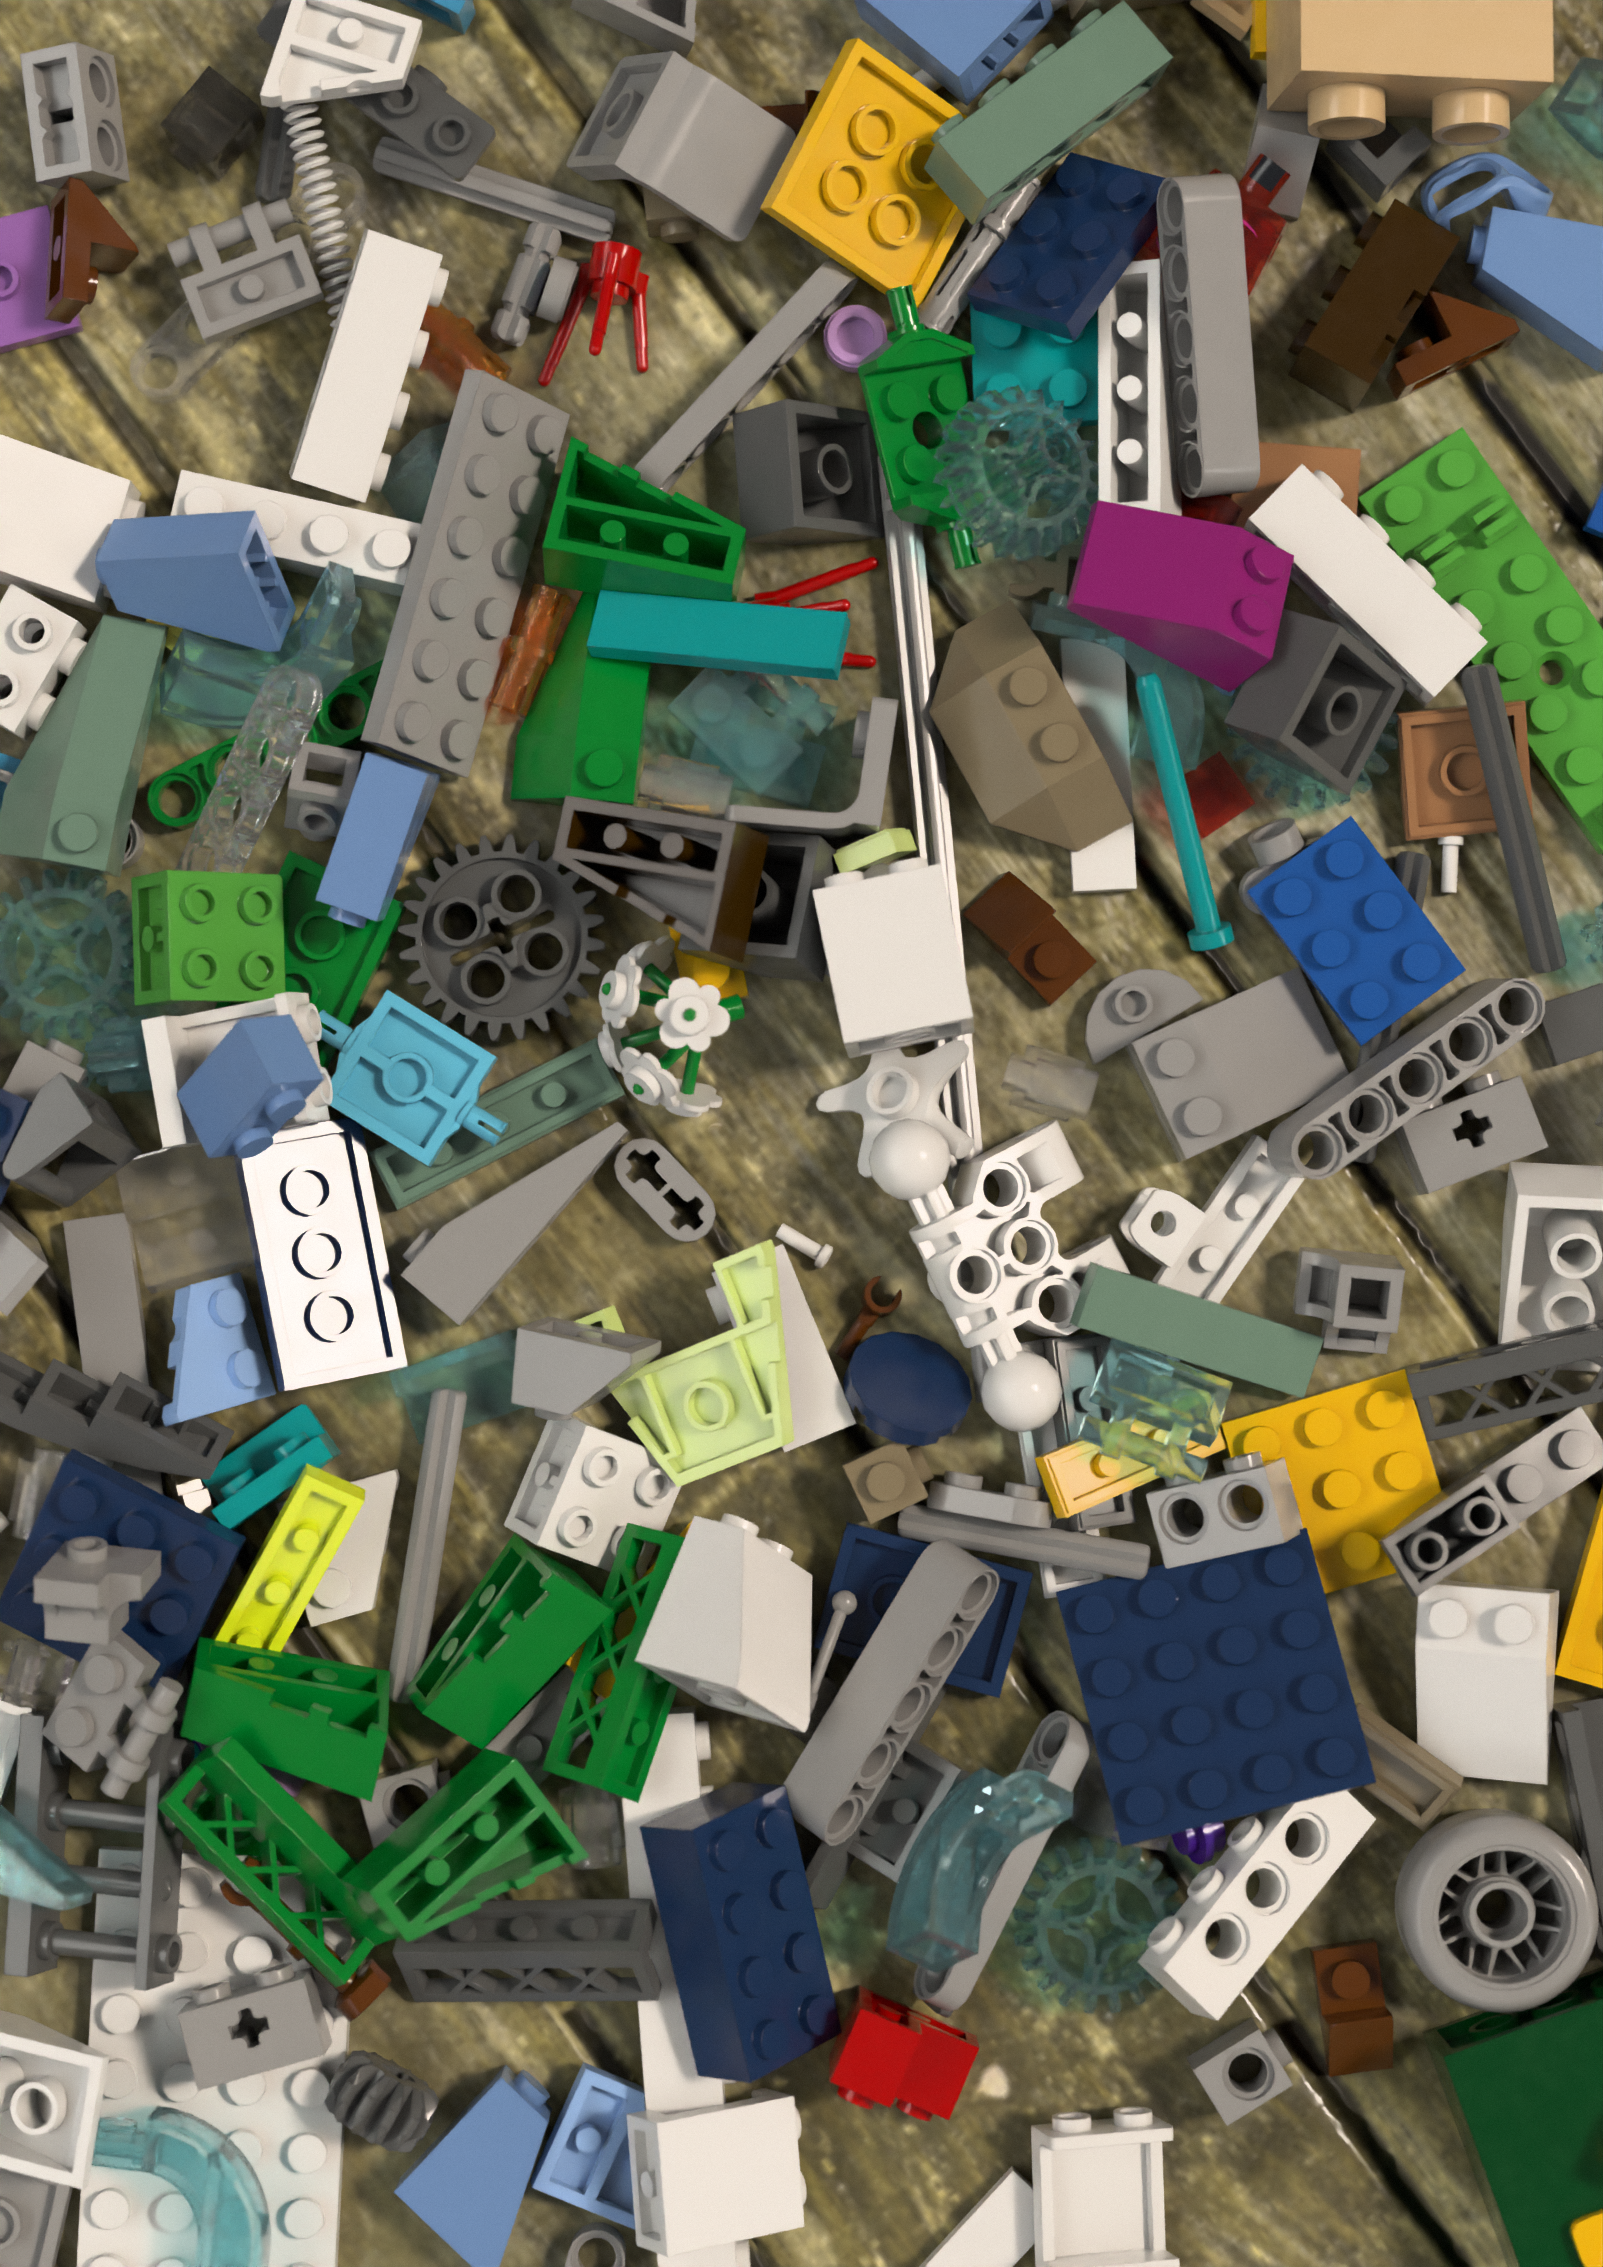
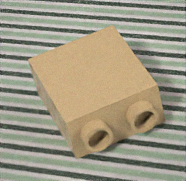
(1436, 59)

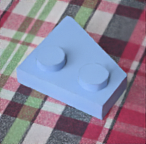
(215, 1351)
(589, 2147)

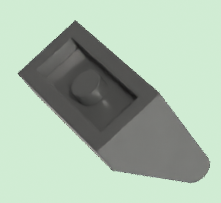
(62, 1118)

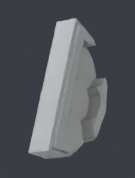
(1134, 1007)

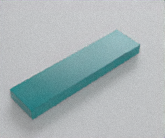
(719, 634)

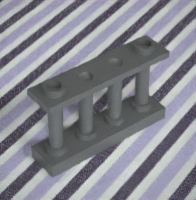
(47, 1809)

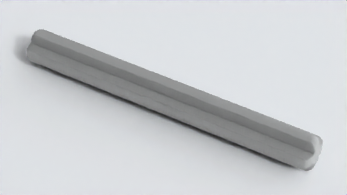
(426, 1539)

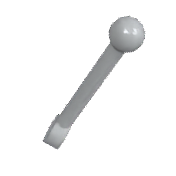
(844, 1604)

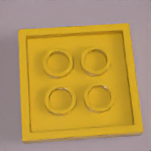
(860, 175)
(1353, 1469)

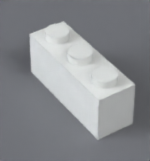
(814, 1388)

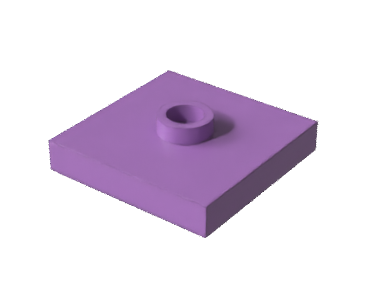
(24, 281)

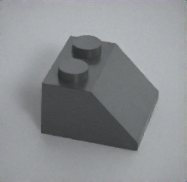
(807, 474)
(1317, 701)
(785, 923)

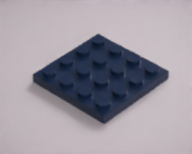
(1215, 1690)

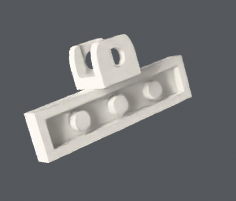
(1211, 1245)

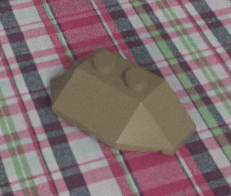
(1023, 736)

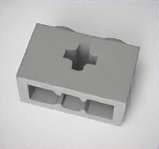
(1506, 1133)
(226, 2052)

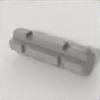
(526, 284)

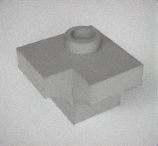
(1352, 1294)
(90, 1588)

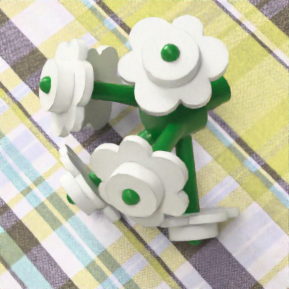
(690, 1021)

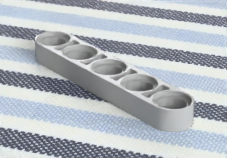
(747, 375)
(1060, 1768)

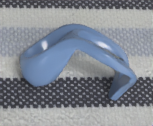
(1517, 186)

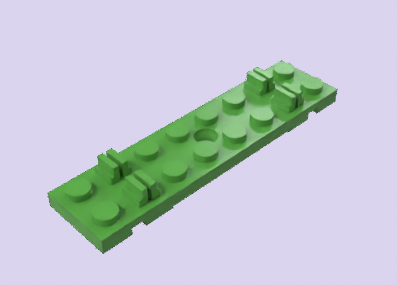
(1487, 557)

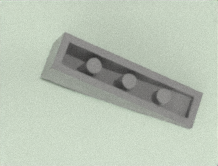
(483, 1245)

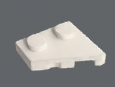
(339, 52)
(354, 1572)

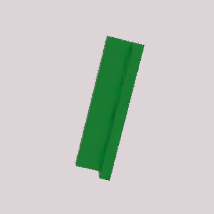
(632, 1718)
(284, 1835)

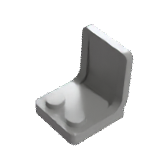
(684, 141)
(872, 743)

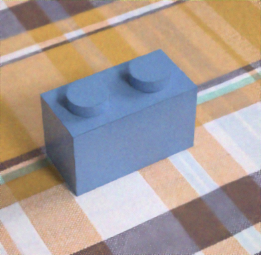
(250, 1086)

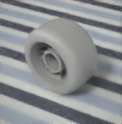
(1537, 1939)

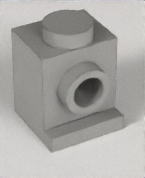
(315, 806)

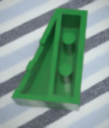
(634, 538)
(506, 1642)
(291, 1712)
(462, 1848)

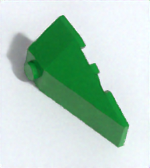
(583, 724)

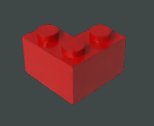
(900, 2054)

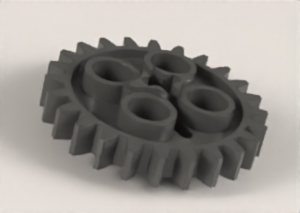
(478, 885)

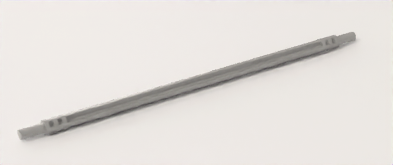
(930, 802)

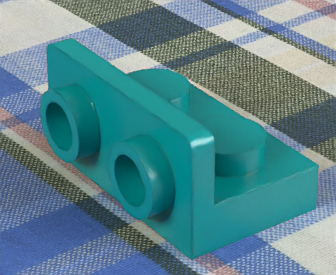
(269, 1465)

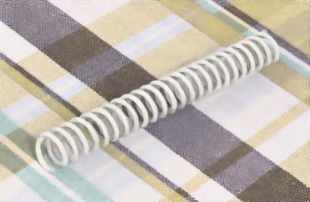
(318, 201)

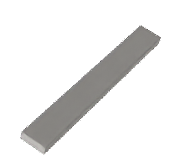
(112, 1325)

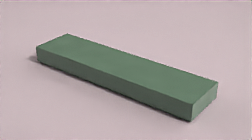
(529, 1104)
(1196, 1330)

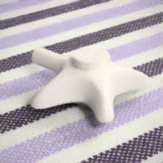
(901, 1089)

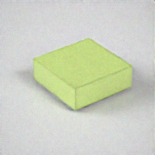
(875, 849)

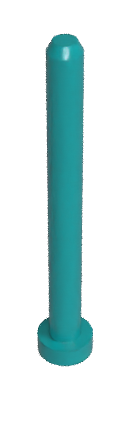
(1209, 930)

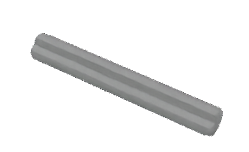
(499, 193)
(1027, 1542)

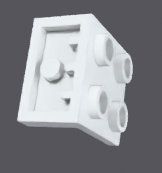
(586, 1491)

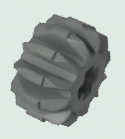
(381, 2101)

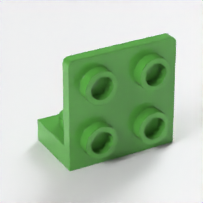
(207, 937)

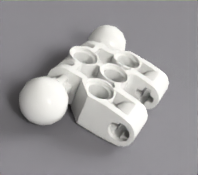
(911, 1165)

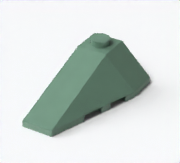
(83, 769)

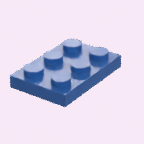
(1355, 931)

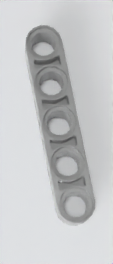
(1208, 334)
(1434, 1074)
(889, 1690)

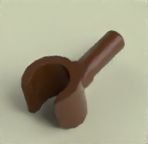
(865, 1319)

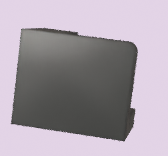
(1380, 160)

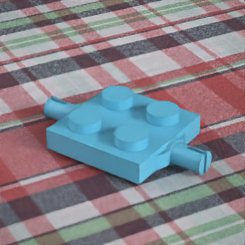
(410, 1078)

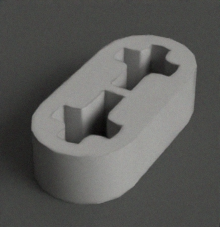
(654, 1201)

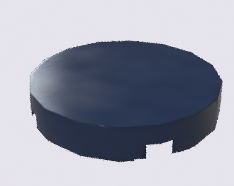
(907, 1388)

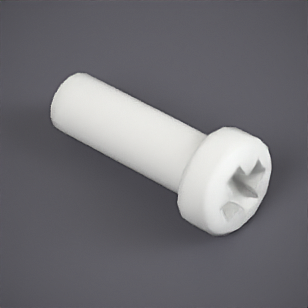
(1450, 862)
(805, 1245)

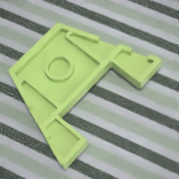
(723, 1394)

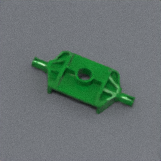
(923, 380)

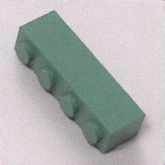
(1046, 111)

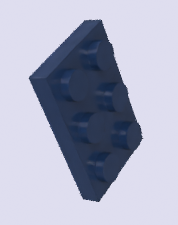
(1070, 247)
(874, 1569)

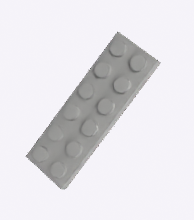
(466, 574)

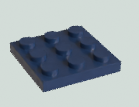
(111, 1506)

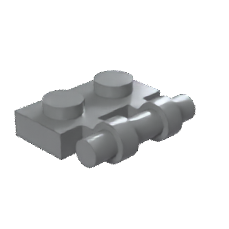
(253, 286)
(98, 1705)

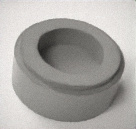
(557, 289)

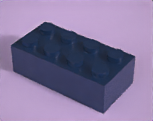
(741, 1931)

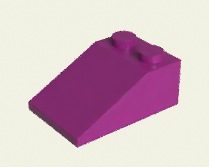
(1183, 589)

